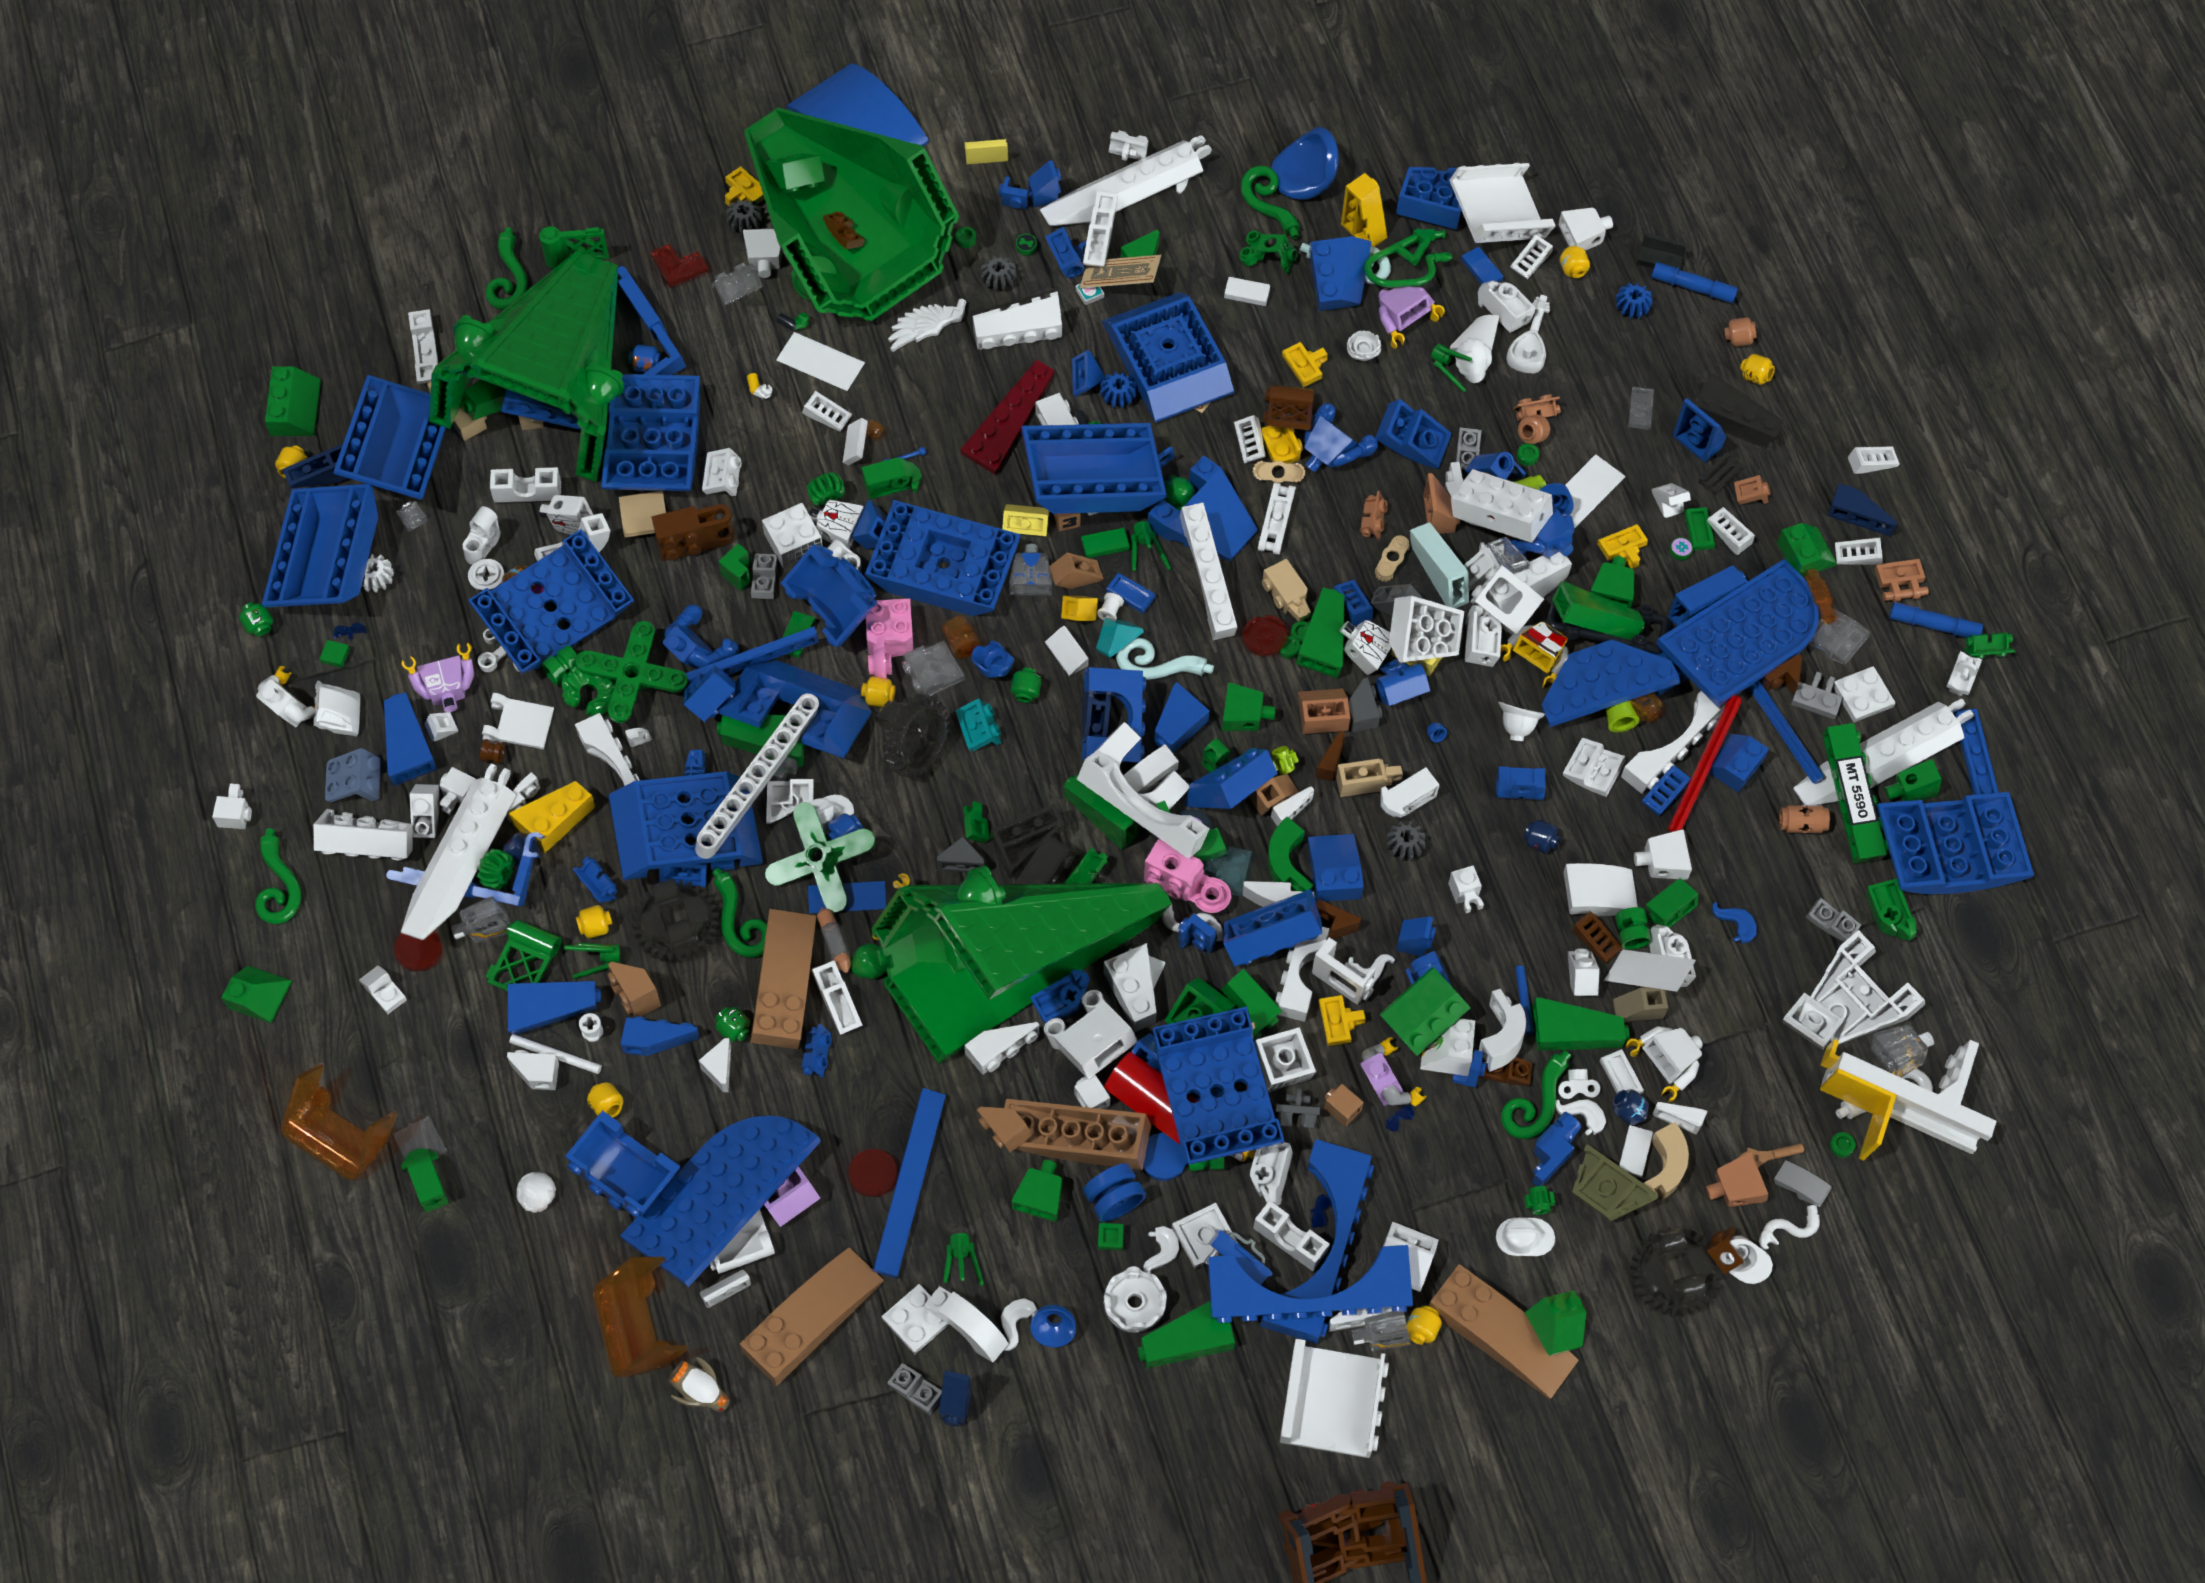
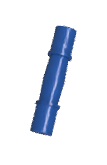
(1694, 282)
(1934, 620)

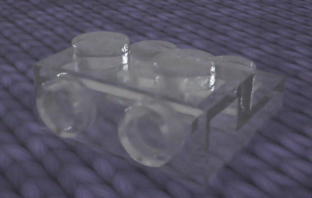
(932, 668)

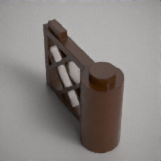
(1289, 400)

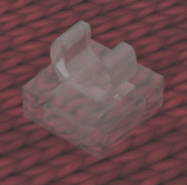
(411, 515)
(788, 766)

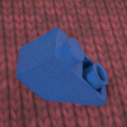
(1044, 185)
(869, 526)
(1416, 936)

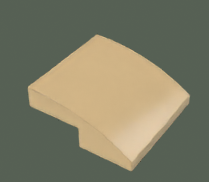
(637, 512)

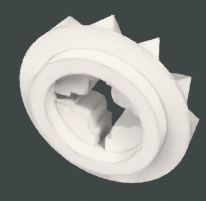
(479, 569)

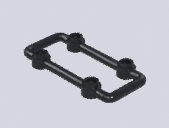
(1638, 641)

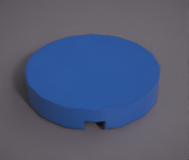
(1163, 1158)

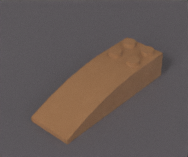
(783, 979)
(1084, 1133)
(810, 1315)
(1500, 1331)

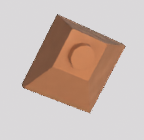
(1438, 506)

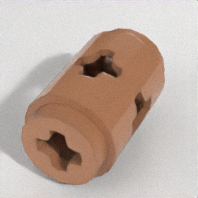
(1815, 817)

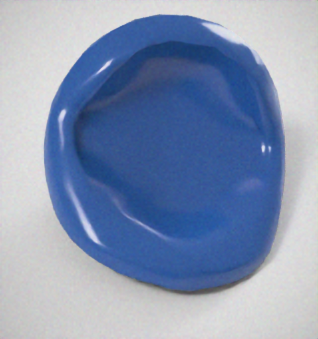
(1307, 165)

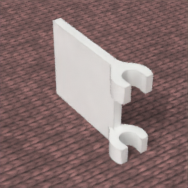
(520, 722)

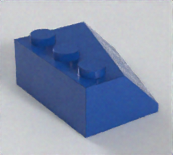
(1429, 197)
(1339, 271)
(1232, 781)

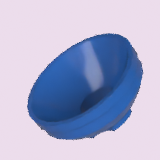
(1051, 1333)

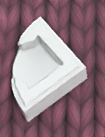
(637, 736)

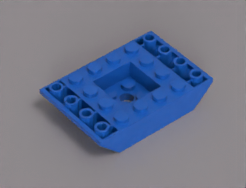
(1174, 377)
(921, 538)

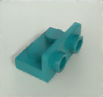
(978, 724)

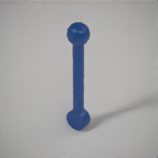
(921, 451)

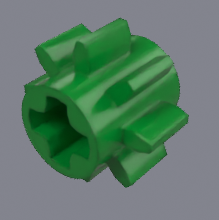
(1539, 1200)

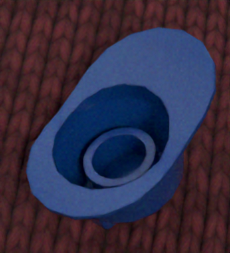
(1560, 497)

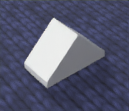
(717, 1064)

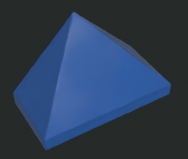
(1085, 373)
(688, 873)

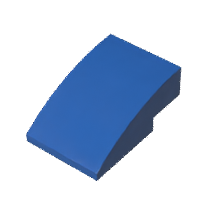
(1413, 434)

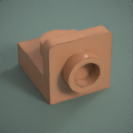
(1752, 490)

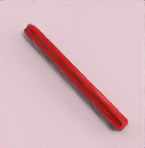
(1705, 764)

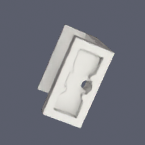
(1522, 611)
(1325, 963)

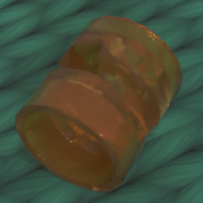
(960, 636)

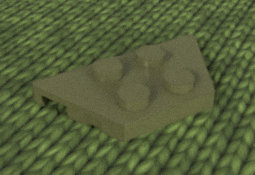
(1609, 1187)

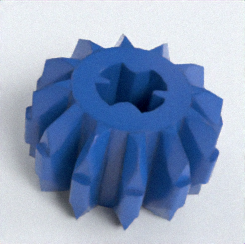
(1633, 300)
(1118, 389)

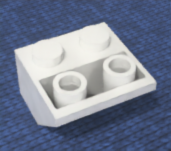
(1420, 1248)

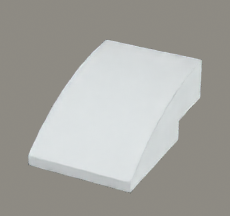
(1599, 889)

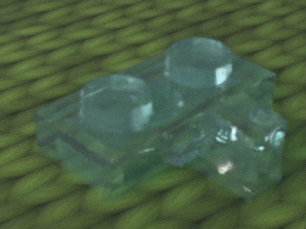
(1231, 868)

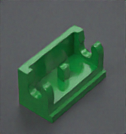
(1672, 904)

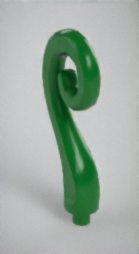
(1284, 217)
(506, 251)
(270, 853)
(729, 893)
(1552, 1071)

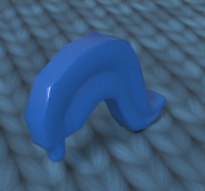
(1743, 919)

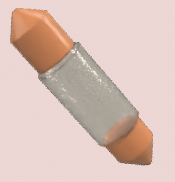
(834, 939)

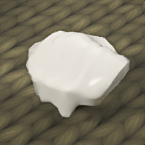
(1481, 359)

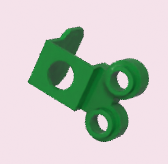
(1258, 247)

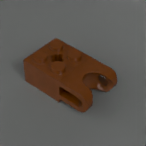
(691, 531)

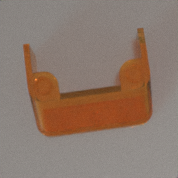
(327, 1135)
(627, 1320)

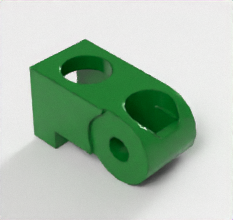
(1215, 755)

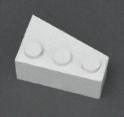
(1132, 985)

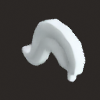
(1378, 964)
(1590, 1110)
(1169, 1248)
(1011, 1315)

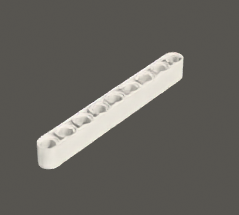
(754, 784)

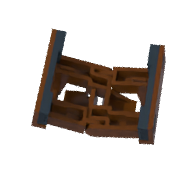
(1324, 1526)

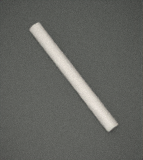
(561, 1056)

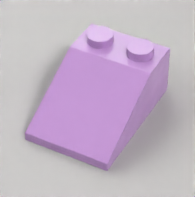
(791, 1197)

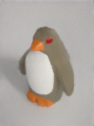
(698, 1386)

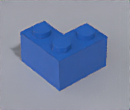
(708, 692)

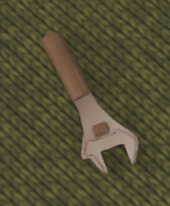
(1763, 1156)

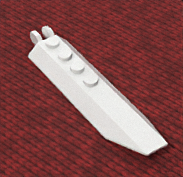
(1131, 182)
(1896, 749)
(459, 854)

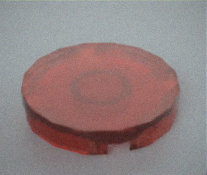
(1265, 635)
(417, 953)
(872, 1173)

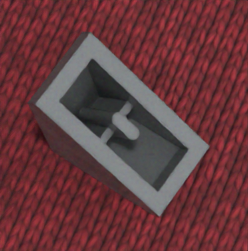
(959, 858)

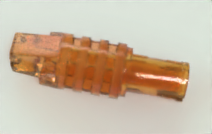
(1821, 596)

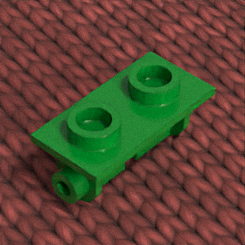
(1997, 646)
(1088, 868)

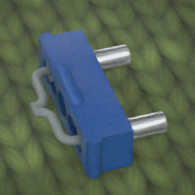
(1226, 1246)

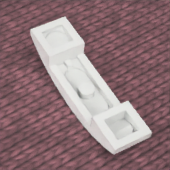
(424, 344)

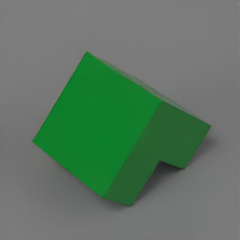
(735, 567)

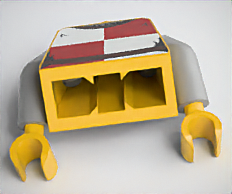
(1541, 647)

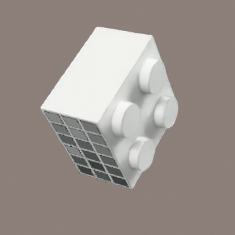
(791, 534)
(1284, 1059)

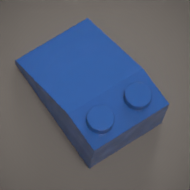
(1698, 432)
(1335, 867)

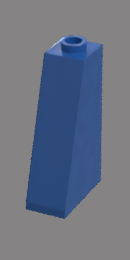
(1705, 593)
(405, 744)
(545, 1003)

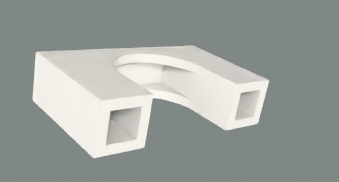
(1118, 745)

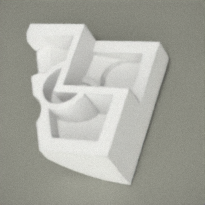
(1482, 328)
(786, 795)

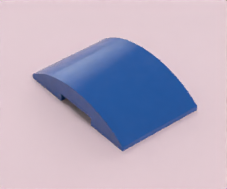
(862, 102)
(653, 434)
(1955, 844)

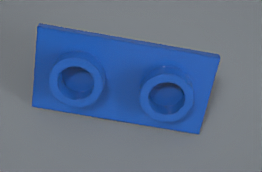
(601, 887)
(818, 1041)

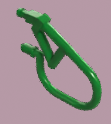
(1423, 238)

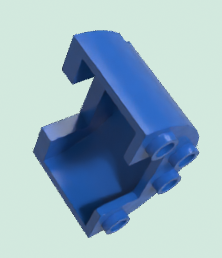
(833, 590)
(619, 1166)

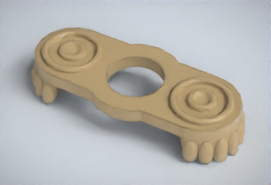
(1292, 472)
(1385, 567)

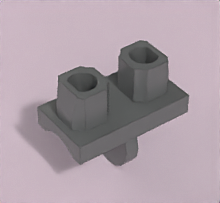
(1285, 1112)

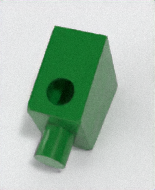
(1615, 582)
(1244, 709)
(1916, 783)
(1039, 1192)

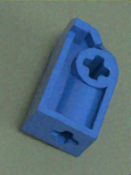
(1054, 1000)

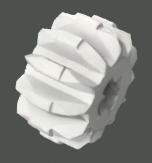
(377, 573)

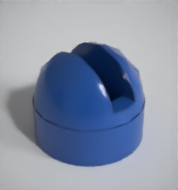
(1438, 730)

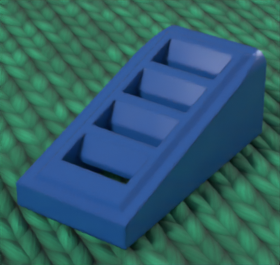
(1360, 613)
(1674, 778)

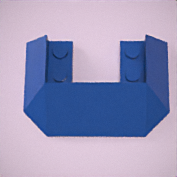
(840, 709)

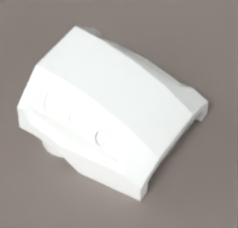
(337, 709)

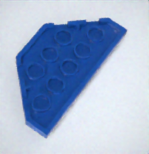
(1604, 678)

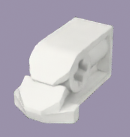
(1507, 302)
(1482, 637)
(1409, 794)
(1671, 944)
(1274, 1163)

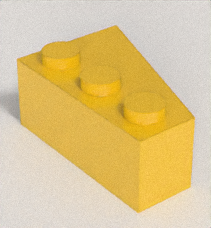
(1364, 211)
(554, 814)

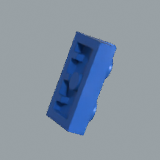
(1197, 930)

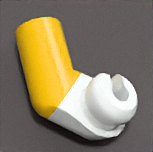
(756, 389)

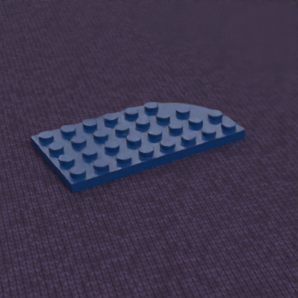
(1745, 633)
(719, 1193)

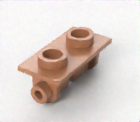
(1545, 405)
(1375, 507)

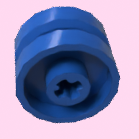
(1114, 1192)

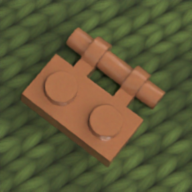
(1901, 573)

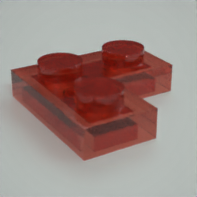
(675, 269)

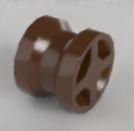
(492, 751)

